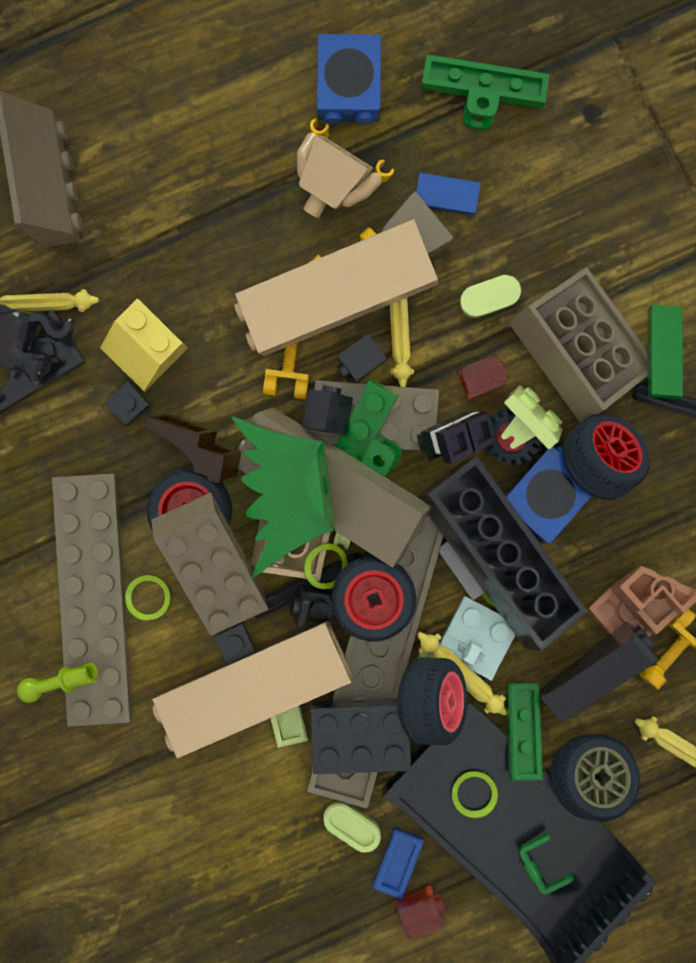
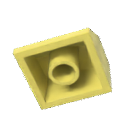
(142, 345)

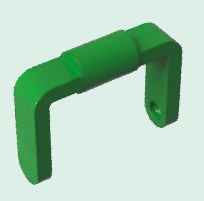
(533, 871)

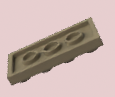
(411, 414)

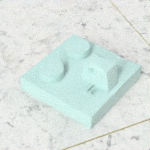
(478, 637)

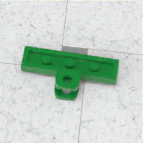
(484, 87)
(365, 426)

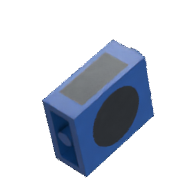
(349, 78)
(546, 495)

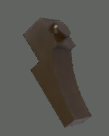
(199, 445)

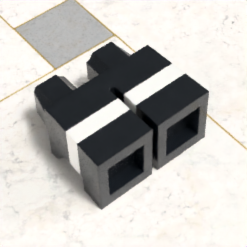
(458, 437)

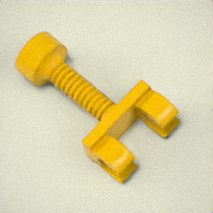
(287, 372)
(655, 674)

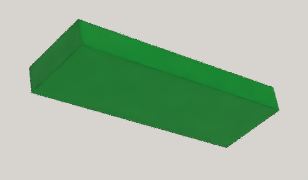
(665, 352)
(524, 732)

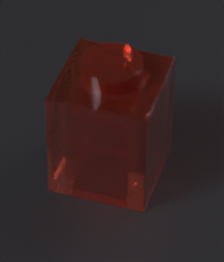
(483, 377)
(421, 912)

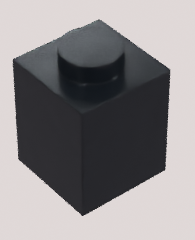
(360, 359)
(327, 410)

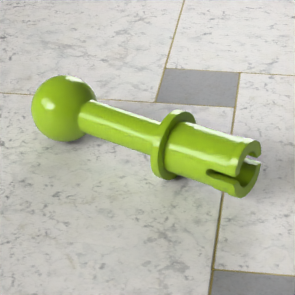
(68, 679)

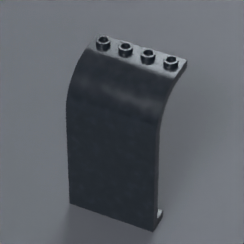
(605, 873)

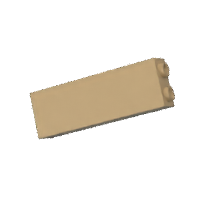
(336, 289)
(252, 689)

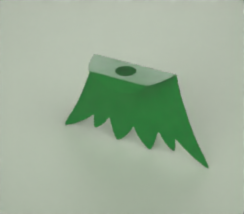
(293, 490)

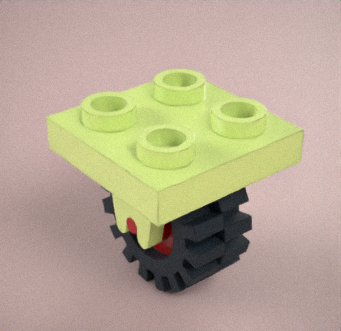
(523, 427)

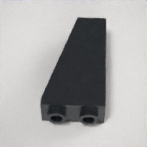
(599, 671)

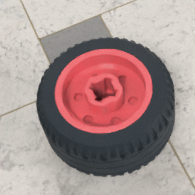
(432, 701)

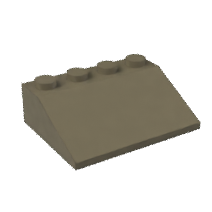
(39, 172)
(582, 345)

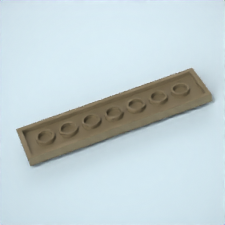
(92, 596)

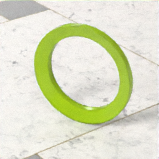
(311, 555)
(128, 597)
(479, 813)

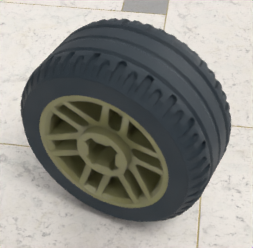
(595, 777)

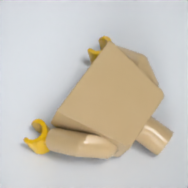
(334, 173)

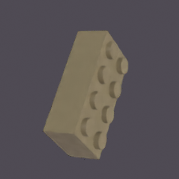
(209, 564)

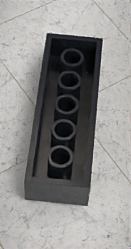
(502, 554)

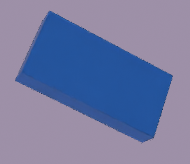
(448, 193)
(398, 862)

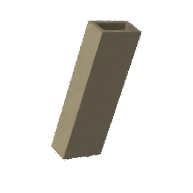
(364, 503)

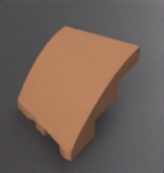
(642, 600)

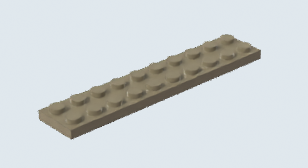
(381, 664)

